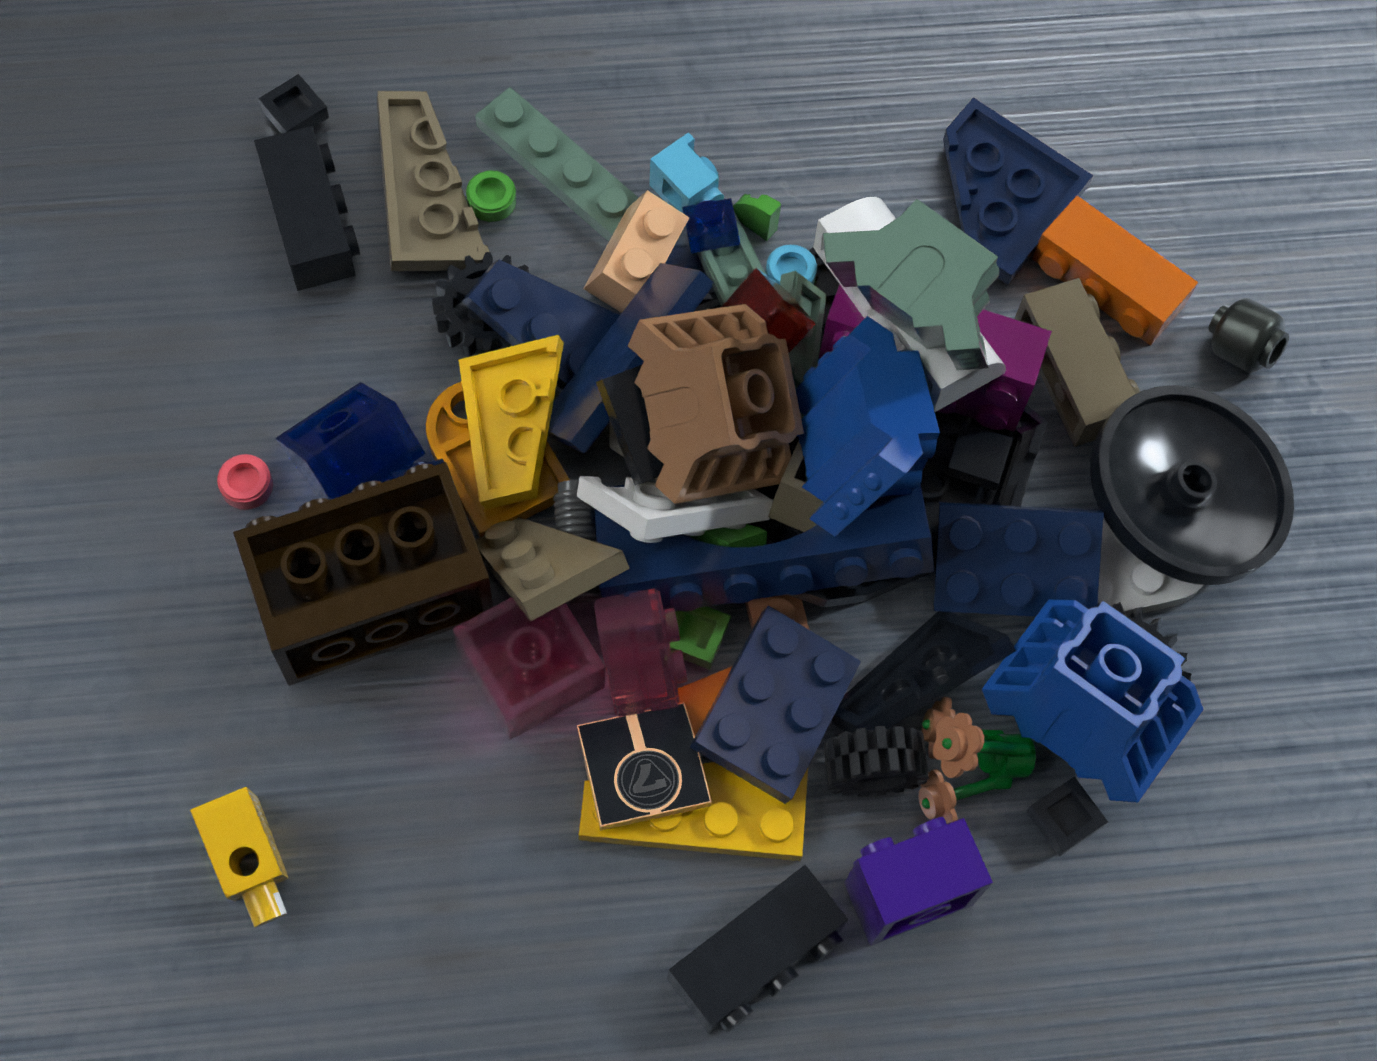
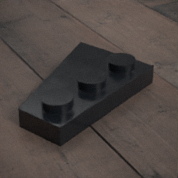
(920, 670)

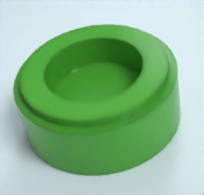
(491, 195)

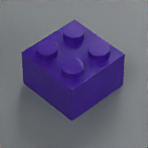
(916, 879)

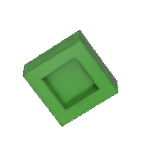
(700, 635)

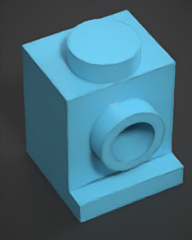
(683, 176)

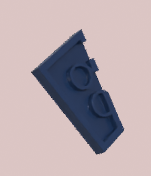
(532, 309)

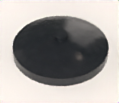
(1191, 485)

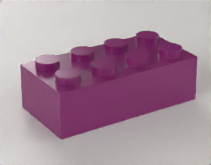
(994, 404)

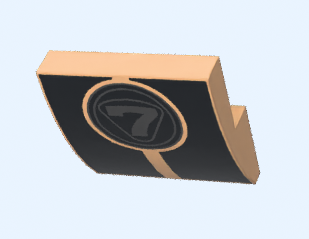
(643, 766)

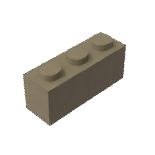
(1080, 359)

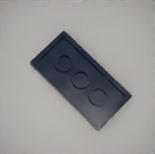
(579, 410)

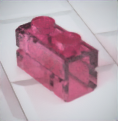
(637, 651)

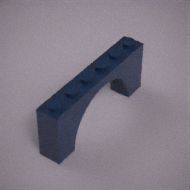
(880, 544)

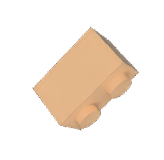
(635, 250)

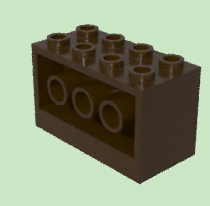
(364, 572)

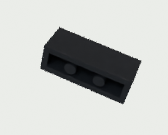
(308, 207)
(758, 951)

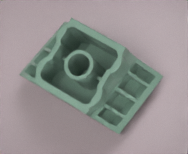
(921, 279)

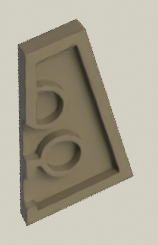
(546, 565)

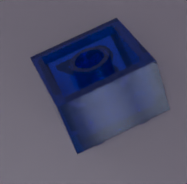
(351, 442)

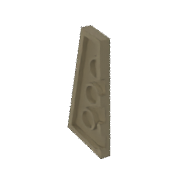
(422, 189)

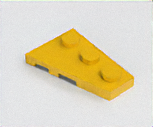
(509, 416)

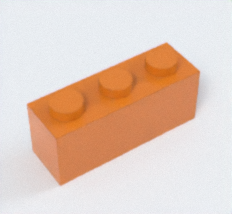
(1116, 268)

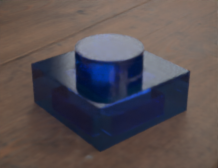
(711, 225)

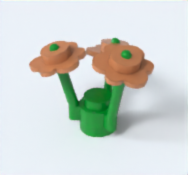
(956, 743)

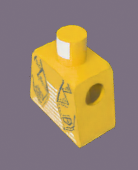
(230, 831)

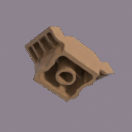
(716, 401)

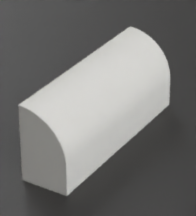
(943, 379)

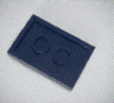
(1015, 558)
(776, 704)

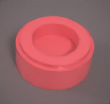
(245, 481)

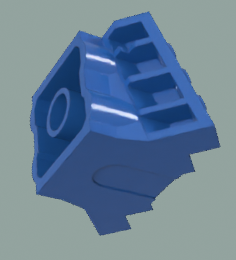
(864, 424)
(1097, 695)

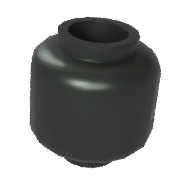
(1248, 335)

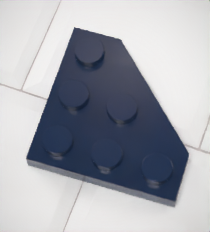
(1007, 184)

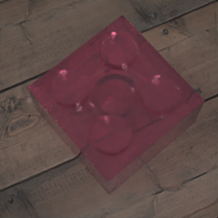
(528, 665)

